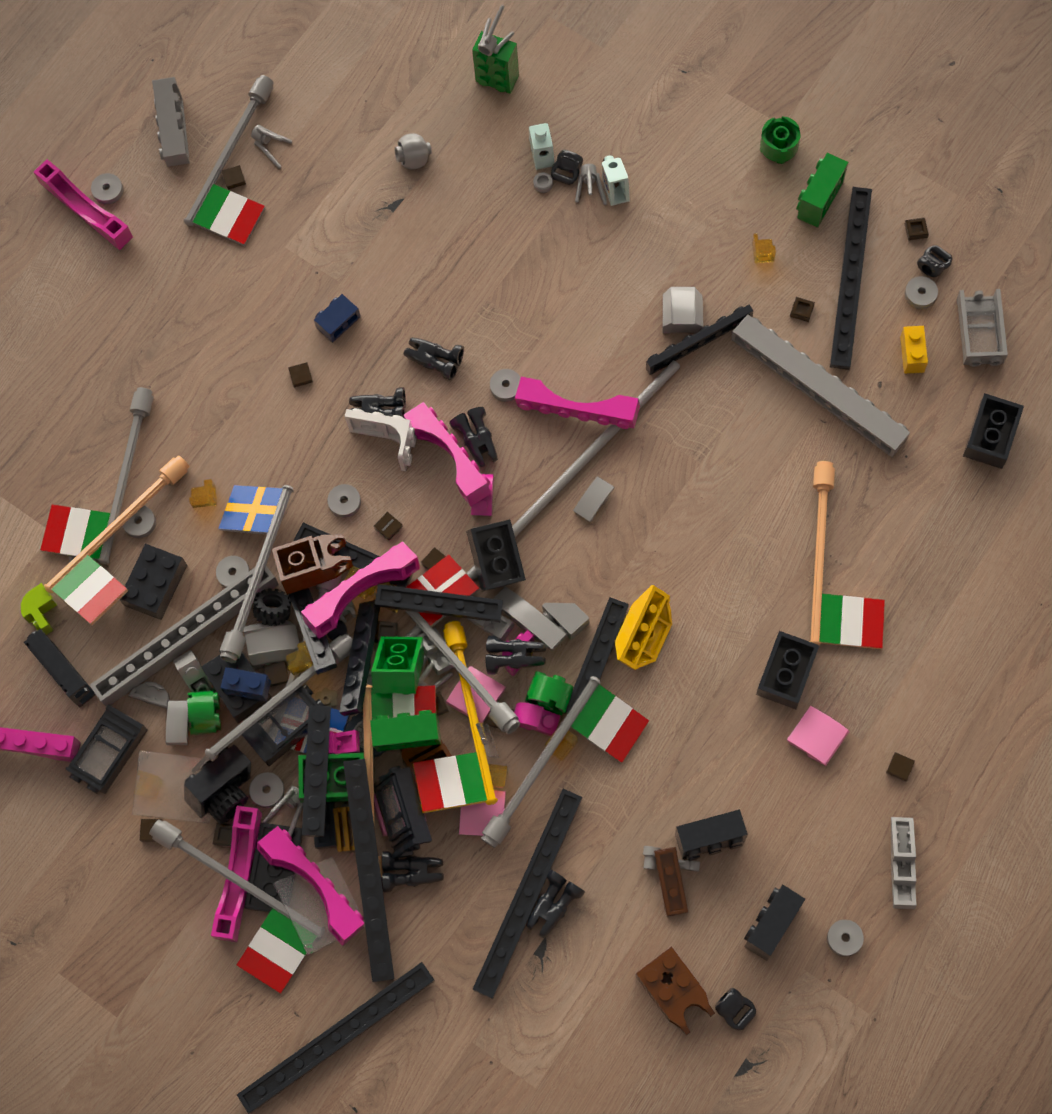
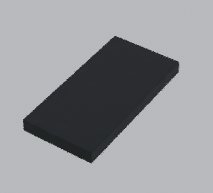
(265, 875)

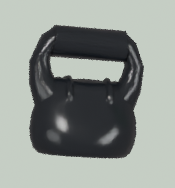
(568, 162)
(932, 265)
(731, 1004)

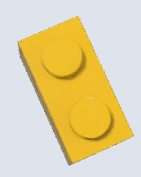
(914, 349)

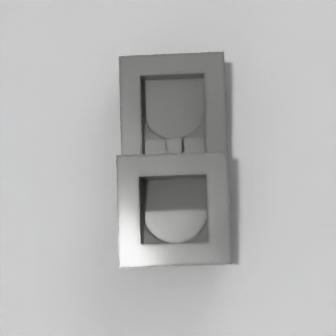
(594, 498)
(497, 629)
(434, 655)
(177, 723)

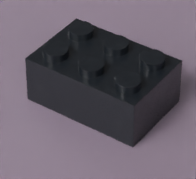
(993, 431)
(495, 555)
(153, 581)
(787, 670)
(238, 706)
(215, 776)
(711, 835)
(773, 921)

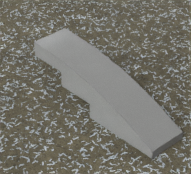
(530, 618)
(903, 863)

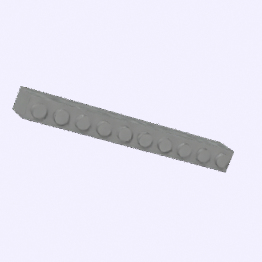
(820, 385)
(177, 639)

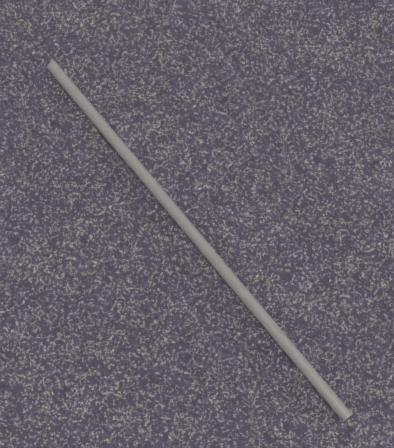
(571, 472)

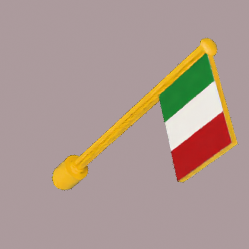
(458, 778)

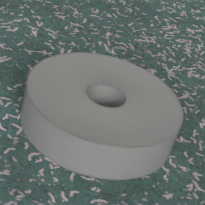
(107, 196)
(921, 284)
(501, 377)
(341, 492)
(145, 527)
(227, 565)
(257, 788)
(849, 928)

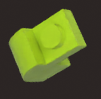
(35, 604)

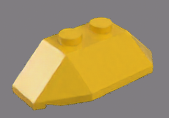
(644, 629)

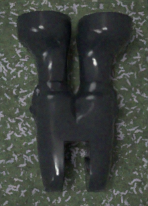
(429, 351)
(375, 402)
(476, 443)
(521, 655)
(417, 871)
(552, 911)

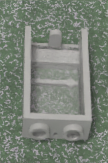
(982, 329)

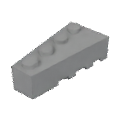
(171, 122)

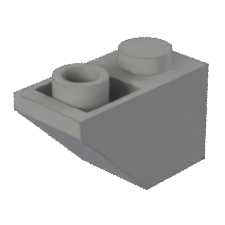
(566, 617)
(192, 672)

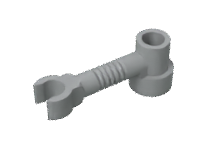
(650, 862)

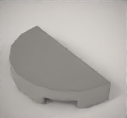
(151, 693)

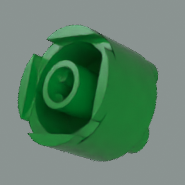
(780, 139)
(549, 693)
(202, 712)

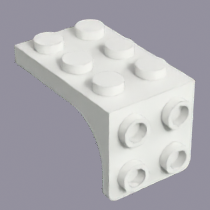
(386, 427)

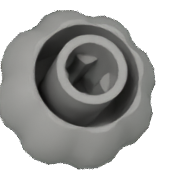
(412, 151)

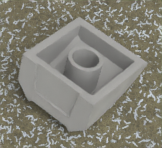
(682, 310)
(270, 643)

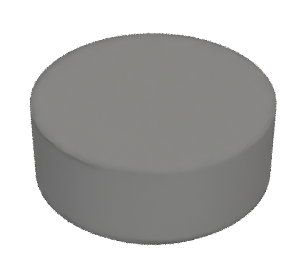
(543, 182)

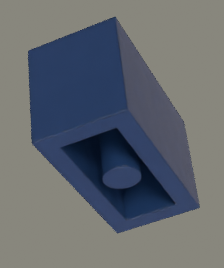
(337, 317)
(245, 684)

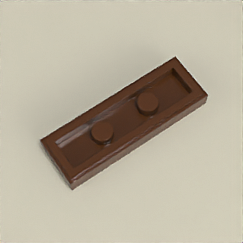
(671, 881)

